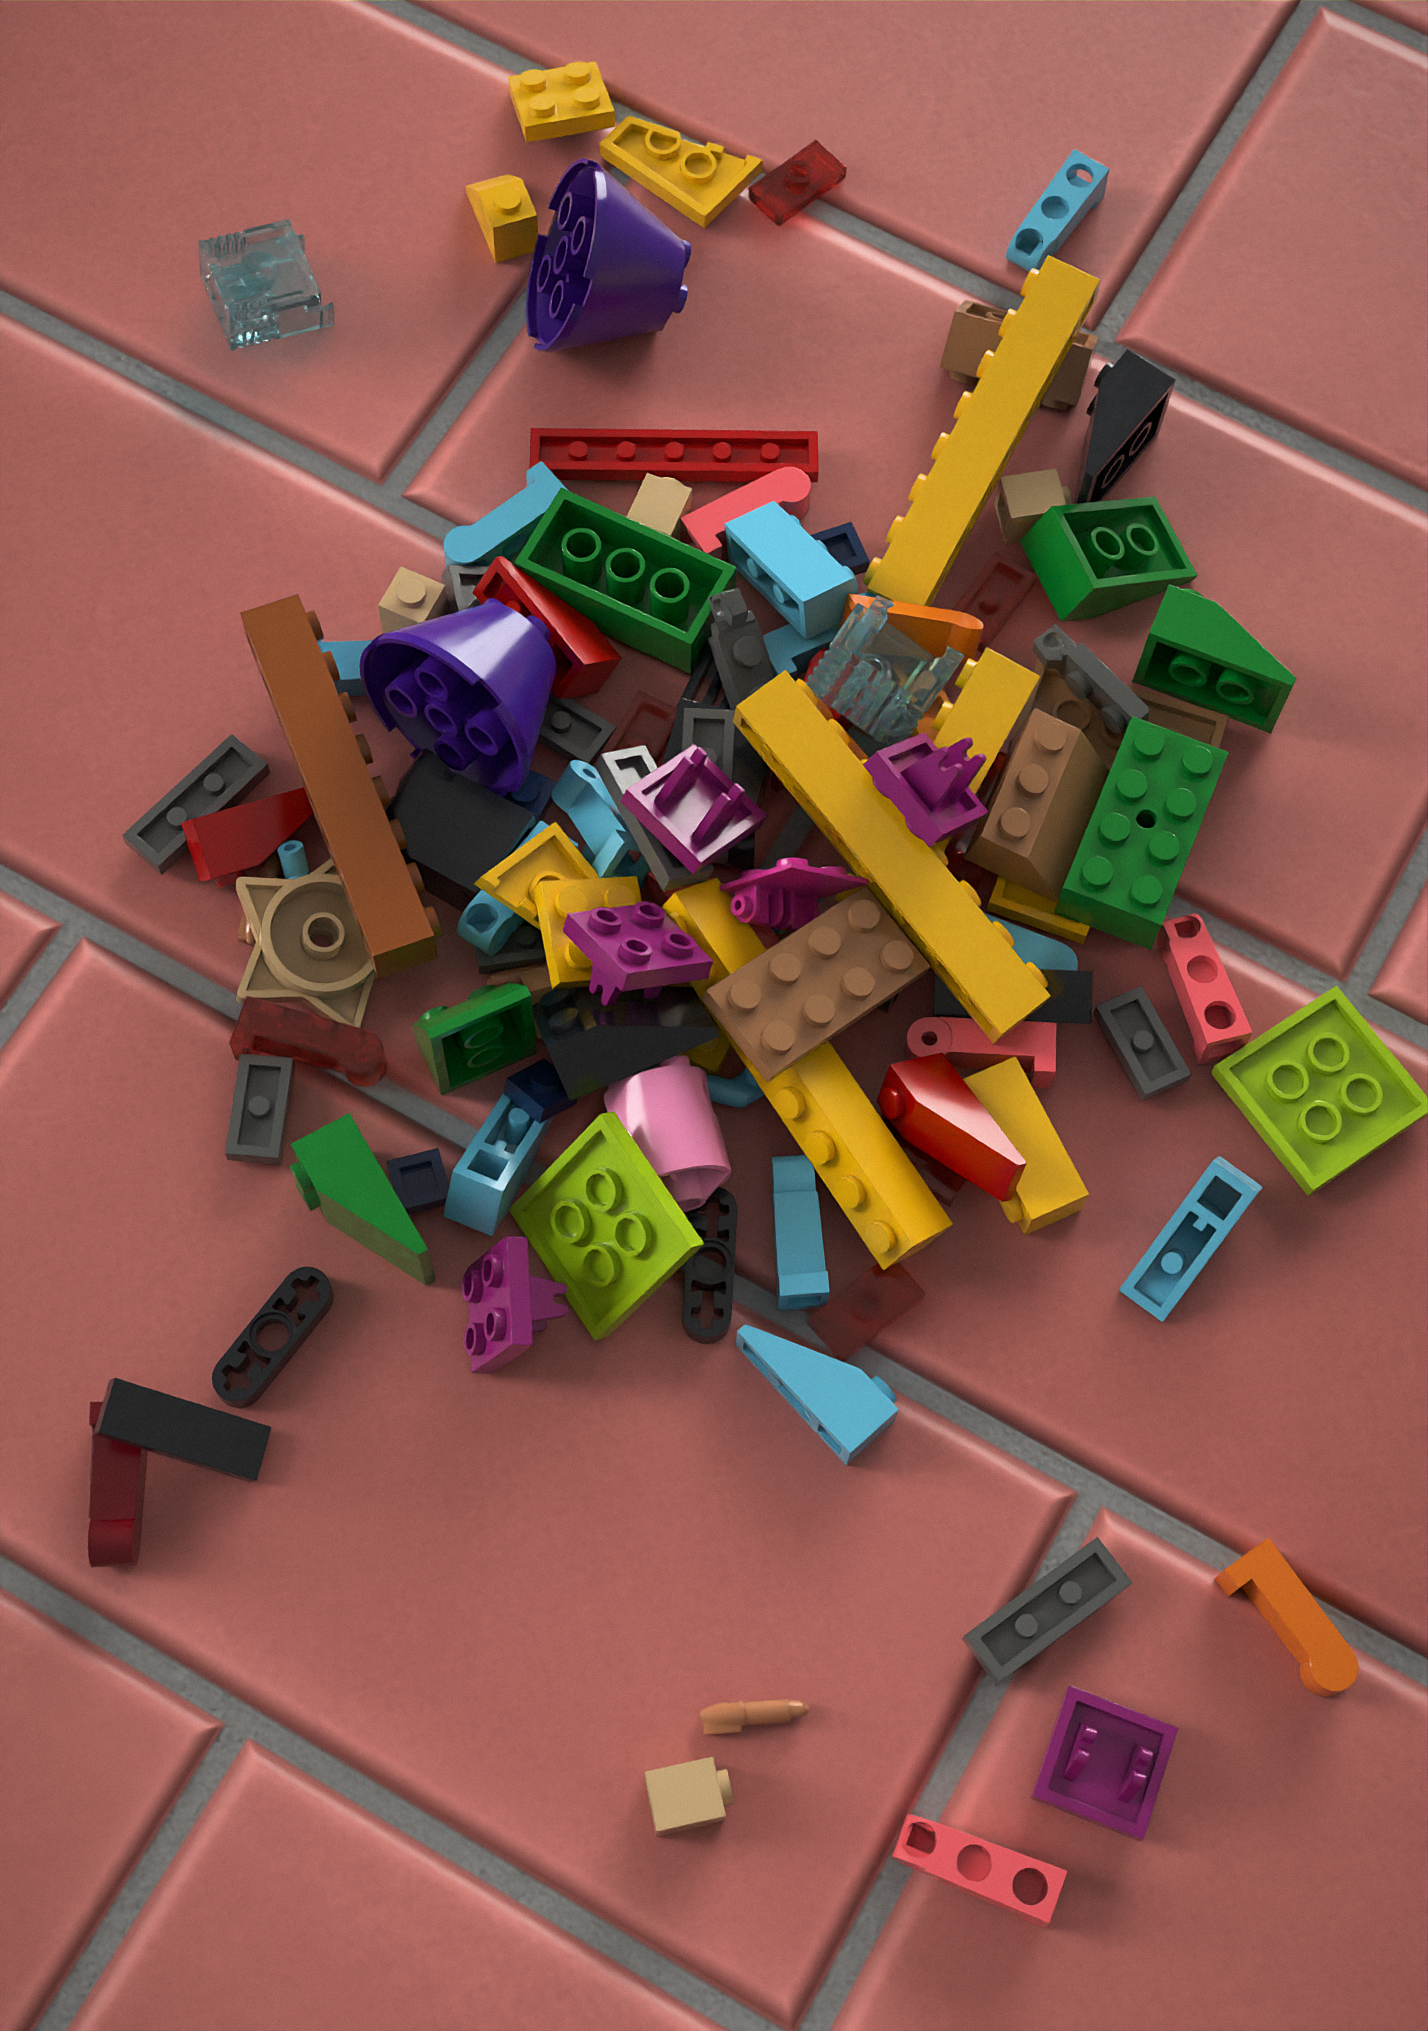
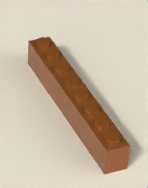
(340, 788)

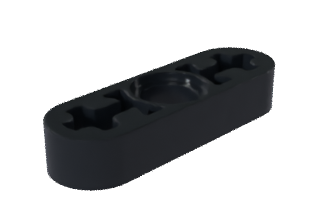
(721, 1302)
(237, 1361)

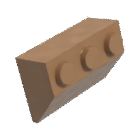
(976, 330)
(1039, 806)

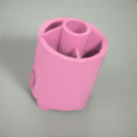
(674, 1128)

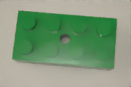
(627, 578)
(1141, 833)

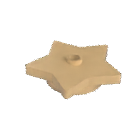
(285, 960)

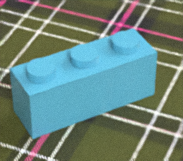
(789, 568)

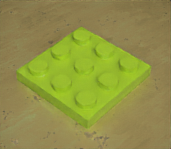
(1322, 1090)
(605, 1225)

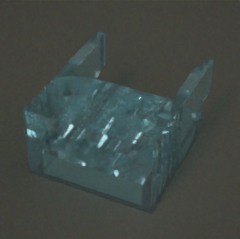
(262, 284)
(880, 675)

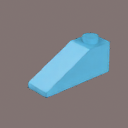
(494, 1167)
(1190, 1238)
(827, 1393)

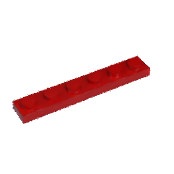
(672, 453)

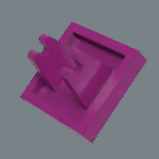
(930, 785)
(693, 808)
(635, 950)
(506, 1305)
(1104, 1763)

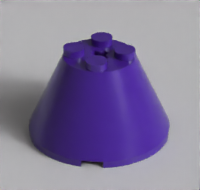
(603, 266)
(466, 690)

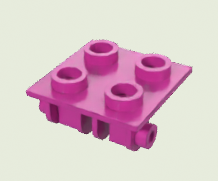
(787, 894)

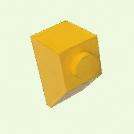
(505, 216)

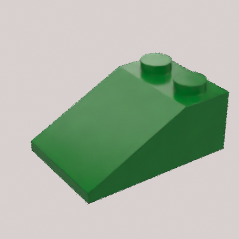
(1105, 555)
(1212, 661)
(477, 1035)
(355, 1196)

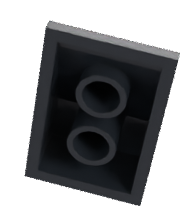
(1122, 423)
(607, 1043)

